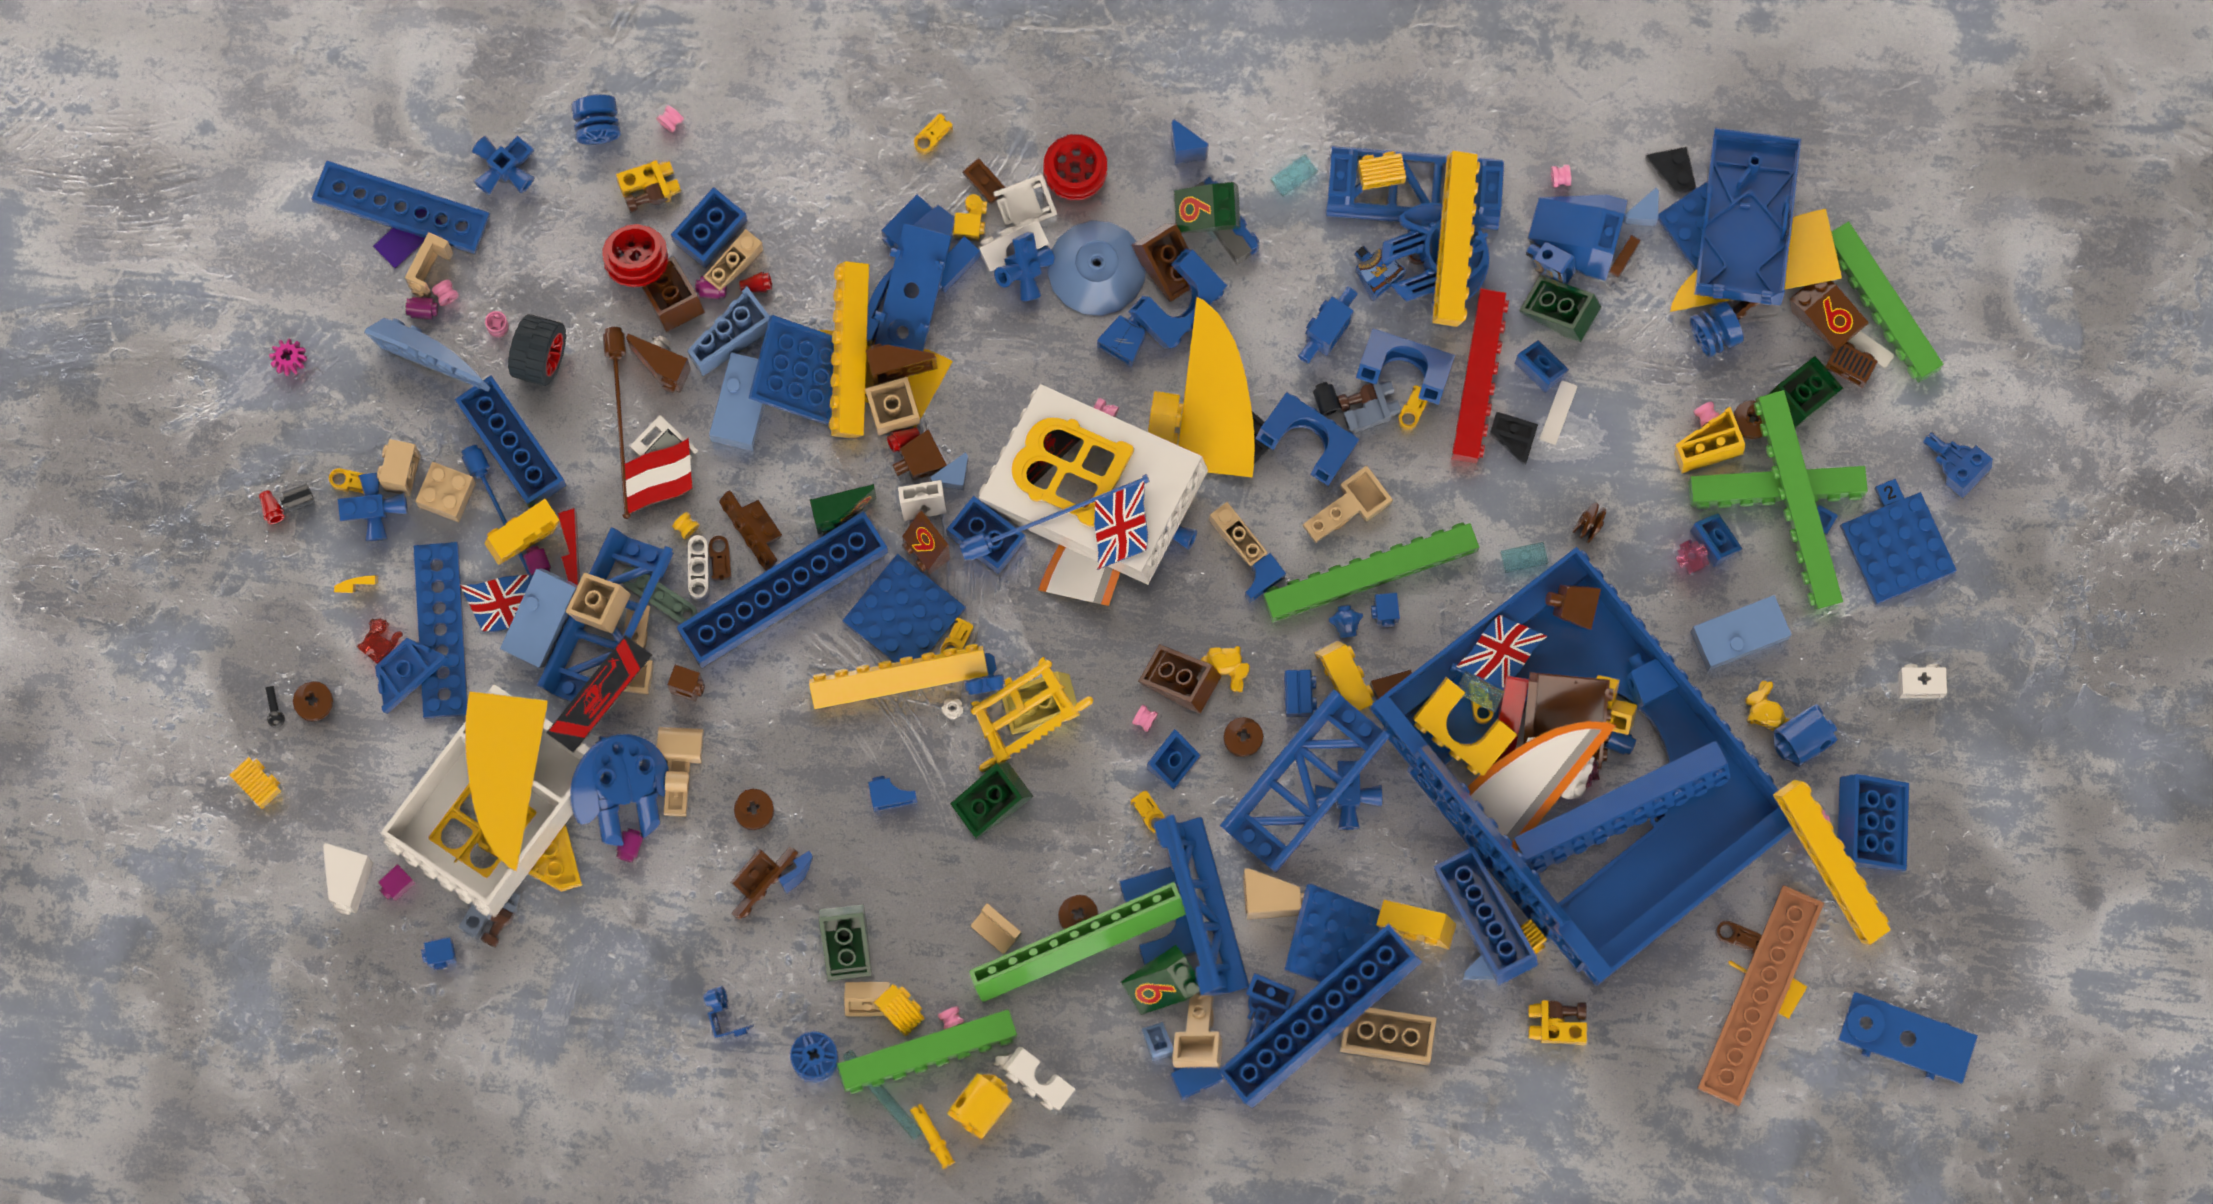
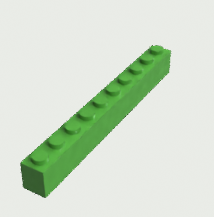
(1798, 500)
(1370, 572)
(1077, 942)

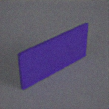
(399, 245)

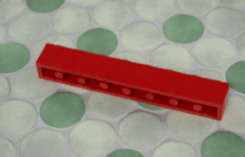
(1478, 376)

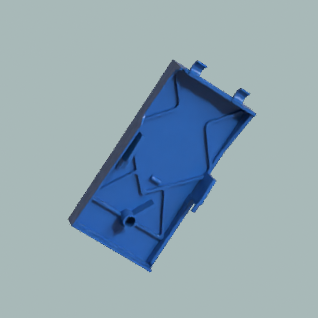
(1747, 217)

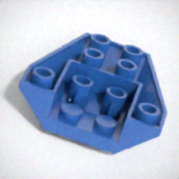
(1582, 227)

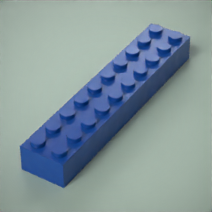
(782, 589)
(1624, 807)
(1320, 1016)

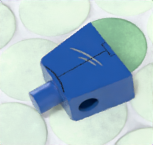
(1123, 339)

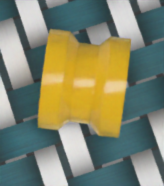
(685, 525)

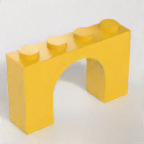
(1478, 755)

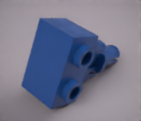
(1960, 463)
(1268, 1001)

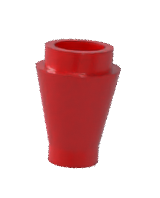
(757, 283)
(900, 438)
(271, 508)

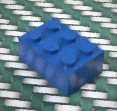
(709, 227)
(979, 518)

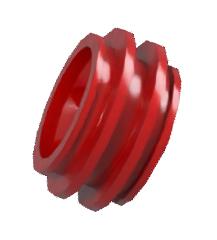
(1075, 185)
(637, 265)

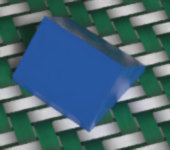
(1187, 145)
(1541, 366)
(1716, 538)
(1173, 759)

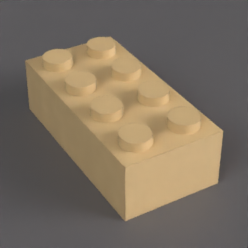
(1390, 1036)

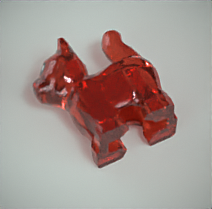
(374, 640)

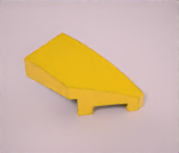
(349, 585)

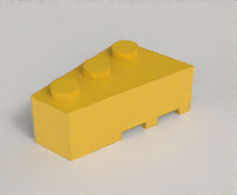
(1711, 443)
(522, 532)
(1345, 674)
(1418, 923)

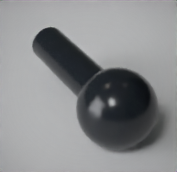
(275, 717)

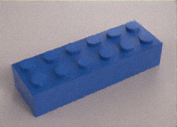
(511, 443)
(1485, 916)

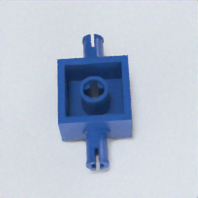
(1329, 325)

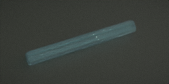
(891, 1105)

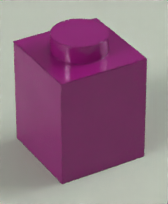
(395, 883)

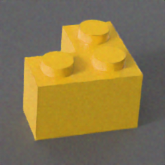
(1165, 416)
(1622, 712)

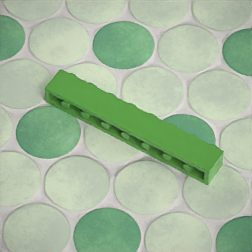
(1884, 304)
(1762, 487)
(926, 1051)

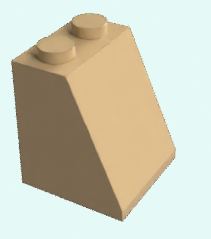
(1269, 896)

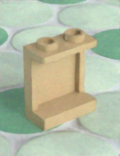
(423, 262)

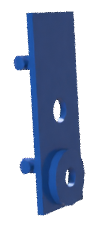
(921, 261)
(1937, 1048)

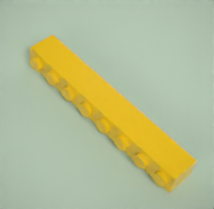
(1455, 238)
(849, 349)
(898, 677)
(1832, 862)

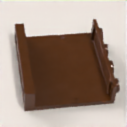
(1566, 700)

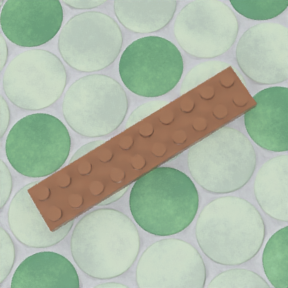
(1760, 996)

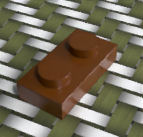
(983, 180)

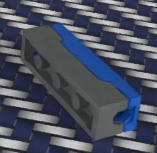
(1237, 242)

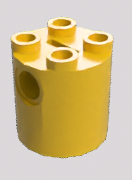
(981, 1104)

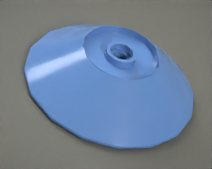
(1094, 288)

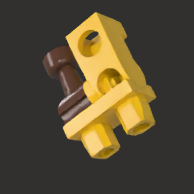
(651, 179)
(1552, 1024)

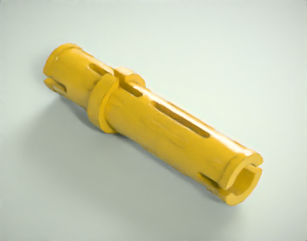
(932, 1136)

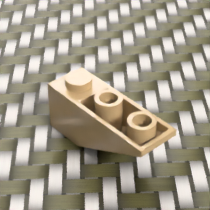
(734, 260)
(1237, 534)

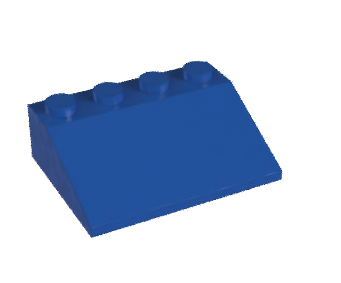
(1874, 821)

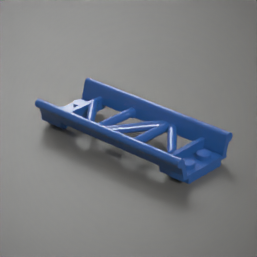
(1343, 189)
(625, 550)
(1249, 829)
(1190, 840)

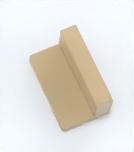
(995, 929)
(860, 998)

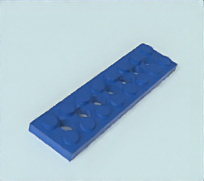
(394, 194)
(452, 618)

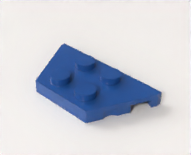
(405, 670)

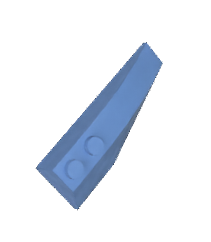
(422, 349)

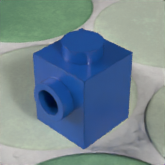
(1385, 609)
(439, 953)

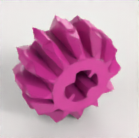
(296, 355)

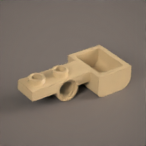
(1361, 495)
(642, 682)
(679, 749)
(1198, 1045)

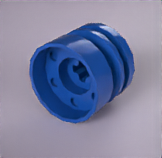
(595, 119)
(1715, 330)
(818, 1069)

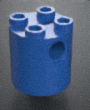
(1804, 736)

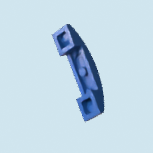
(873, 306)

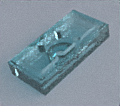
(1293, 175)
(1524, 557)
(1481, 691)

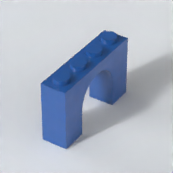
(959, 258)
(1203, 284)
(1386, 347)
(1294, 413)
(1180, 935)

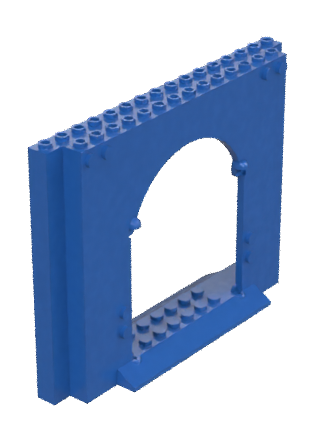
(1667, 869)

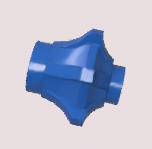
(1346, 621)

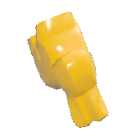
(1229, 662)
(1762, 711)

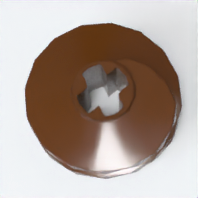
(1742, 416)
(1591, 520)
(307, 692)
(1233, 741)
(743, 805)
(1076, 904)

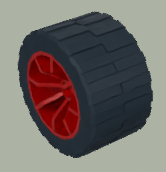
(537, 349)

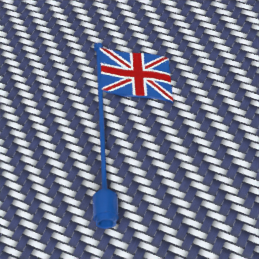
(1118, 525)
(495, 600)
(1503, 652)

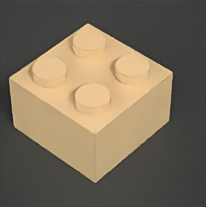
(892, 406)
(399, 467)
(445, 492)
(598, 603)

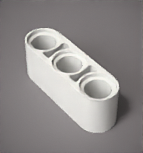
(694, 559)

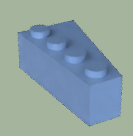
(732, 332)

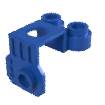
(986, 683)
(718, 1000)

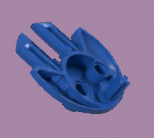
(1423, 239)
(622, 782)

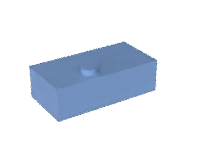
(737, 416)
(539, 618)
(1740, 633)

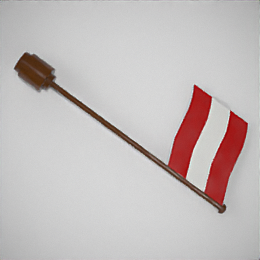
(656, 474)

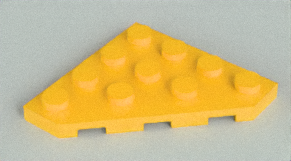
(555, 866)

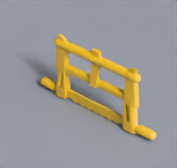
(990, 728)

